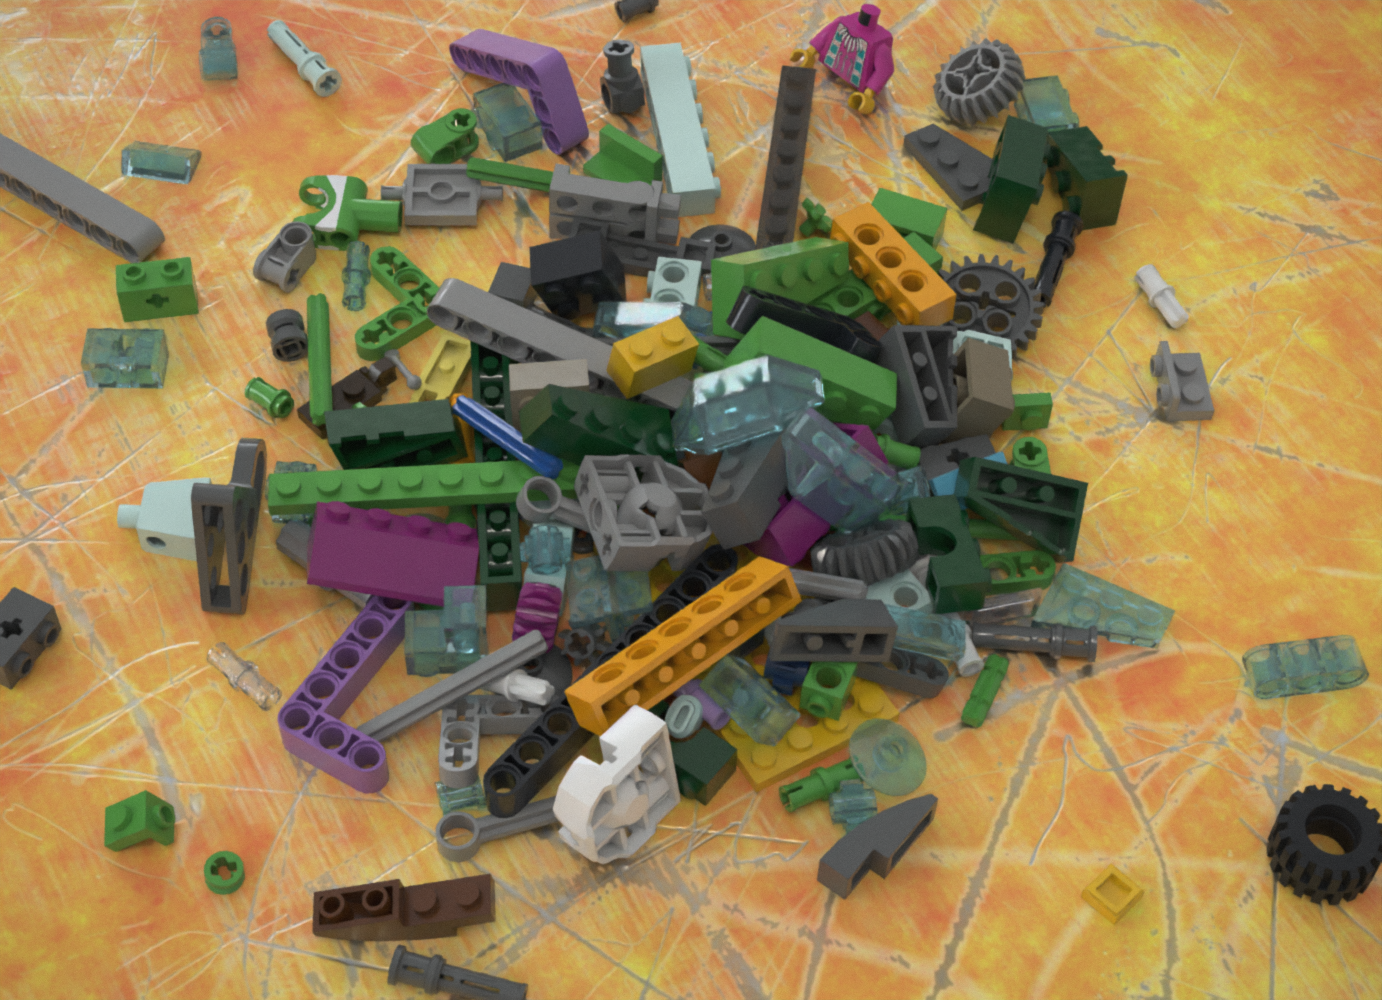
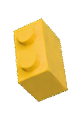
(652, 357)

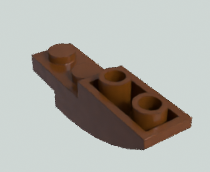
(403, 913)

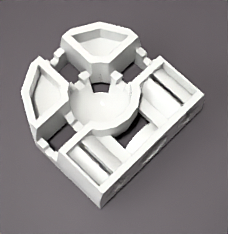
(605, 798)

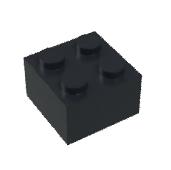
(577, 274)

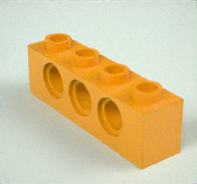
(893, 268)

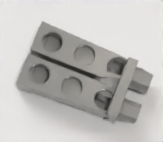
(630, 207)

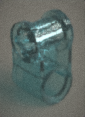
(217, 50)

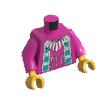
(855, 51)

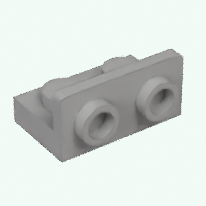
(1181, 385)

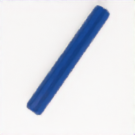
(506, 437)

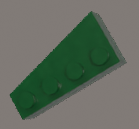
(586, 423)

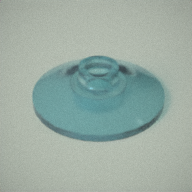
(887, 757)

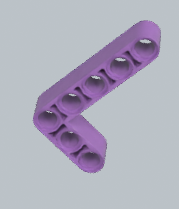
(533, 68)
(343, 687)

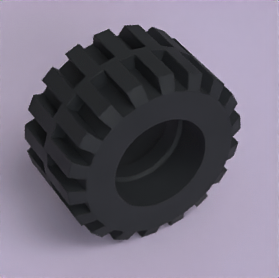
(1310, 868)

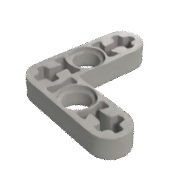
(479, 720)

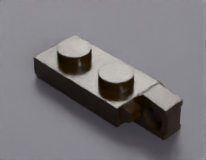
(360, 386)

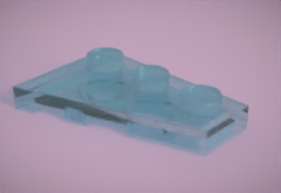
(1119, 614)

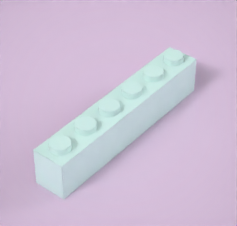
(678, 128)

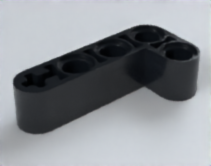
(808, 319)

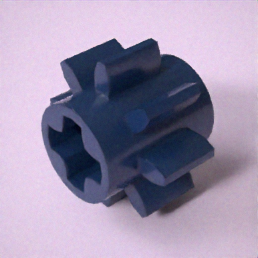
(786, 674)

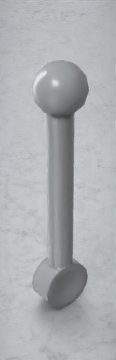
(413, 381)

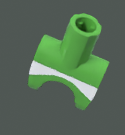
(345, 211)

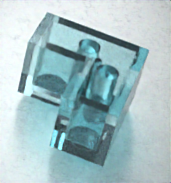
(448, 637)

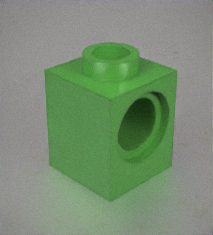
(828, 701)

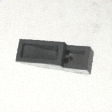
(875, 844)

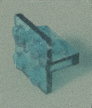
(606, 595)

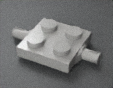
(440, 195)

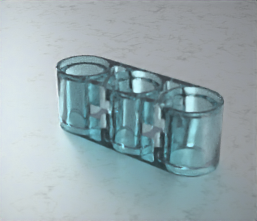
(1305, 666)

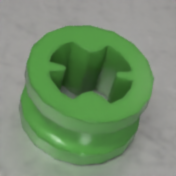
(215, 882)

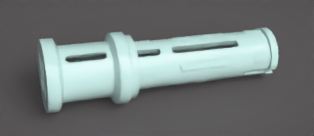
(310, 64)

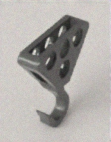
(231, 516)

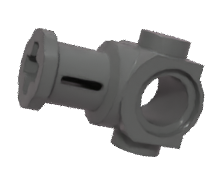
(621, 82)

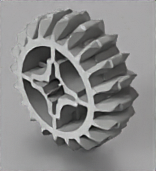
(979, 82)

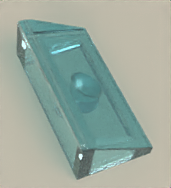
(160, 162)
(928, 633)

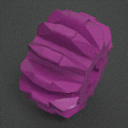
(538, 610)

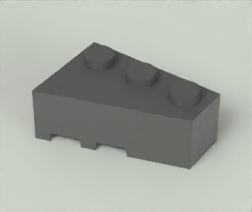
(924, 381)

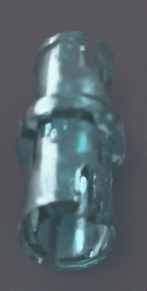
(356, 276)

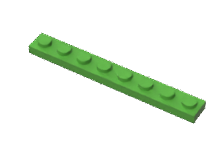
(411, 486)

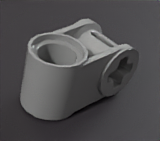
(287, 256)

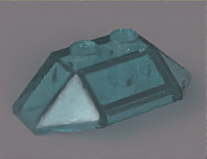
(743, 404)
(838, 474)

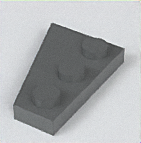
(951, 163)

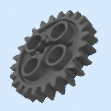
(989, 283)

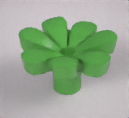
(815, 218)

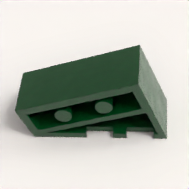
(1085, 177)
(1014, 179)
(396, 435)
(1025, 503)

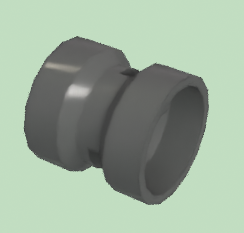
(287, 335)

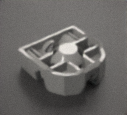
(628, 536)

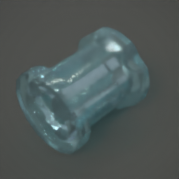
(459, 798)

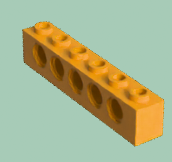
(684, 644)

